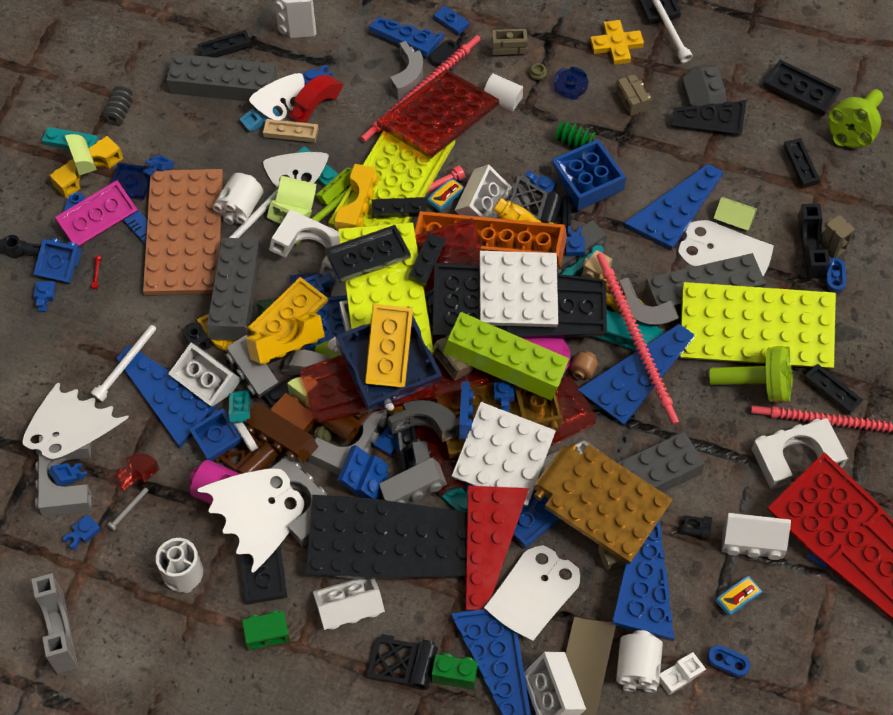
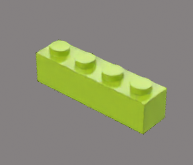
(335, 187)

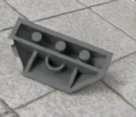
(704, 85)

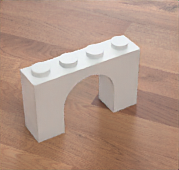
(299, 227)
(816, 435)

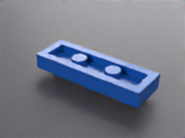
(466, 410)

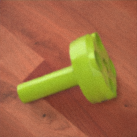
(856, 120)
(776, 374)

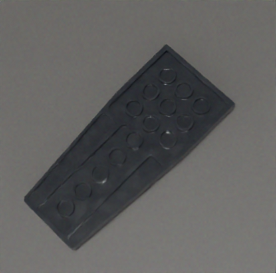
(580, 304)
(384, 540)

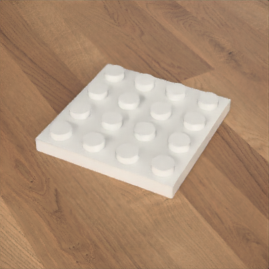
(518, 288)
(503, 450)

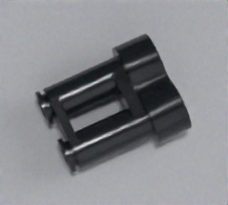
(704, 529)

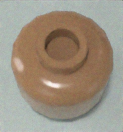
(584, 365)

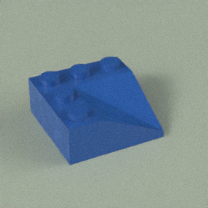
(589, 174)

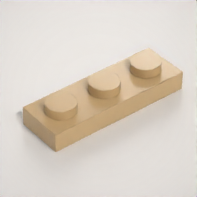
(290, 130)

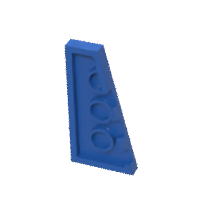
(418, 39)

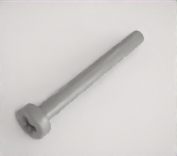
(112, 526)

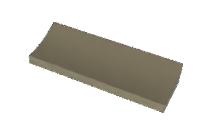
(588, 658)

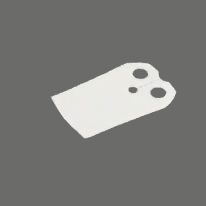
(726, 245)
(527, 601)

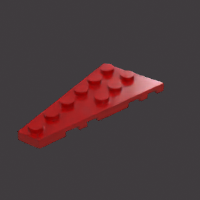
(490, 527)

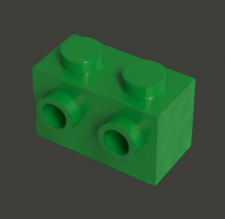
(266, 630)
(455, 671)

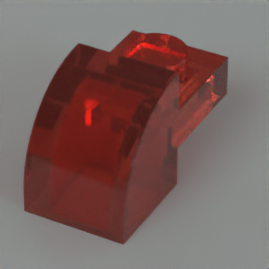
(139, 466)

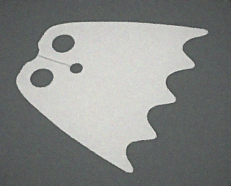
(73, 419)
(250, 515)

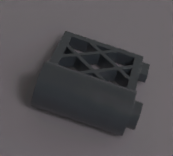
(546, 208)
(419, 662)

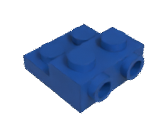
(57, 260)
(216, 434)
(363, 473)

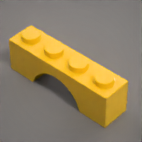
(104, 154)
(362, 181)
(305, 330)

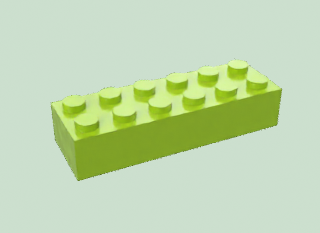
(506, 356)

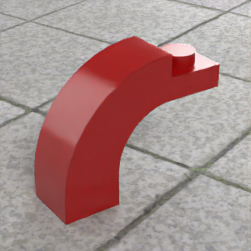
(314, 93)

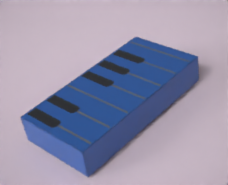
(138, 225)

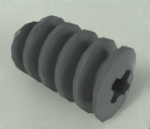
(118, 105)

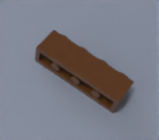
(280, 433)

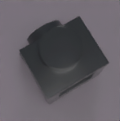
(195, 334)
(416, 452)

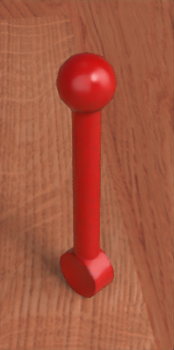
(95, 285)

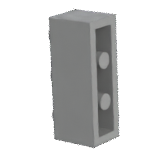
(257, 375)
(414, 482)

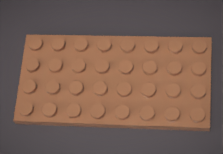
(182, 232)

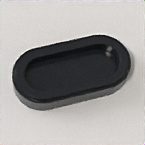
(442, 52)

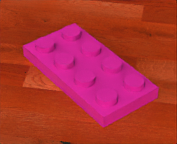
(96, 214)

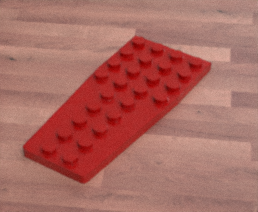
(842, 528)

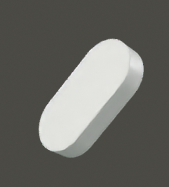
(247, 438)

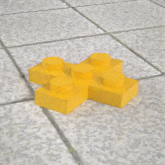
(617, 42)

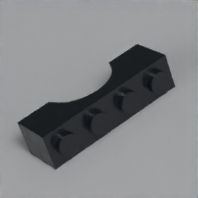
(815, 255)

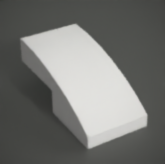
(681, 673)

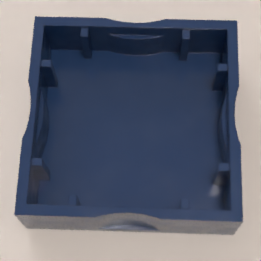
(420, 374)

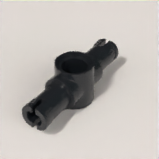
(16, 248)

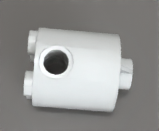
(238, 198)
(179, 565)
(639, 661)

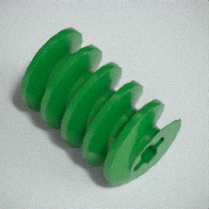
(573, 136)

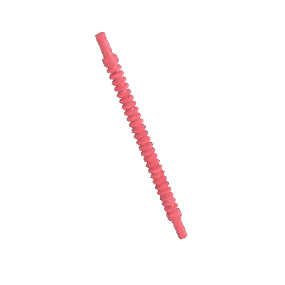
(451, 61)
(666, 402)
(775, 412)

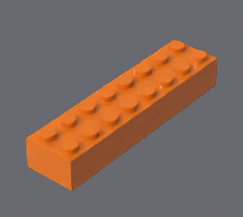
(504, 233)

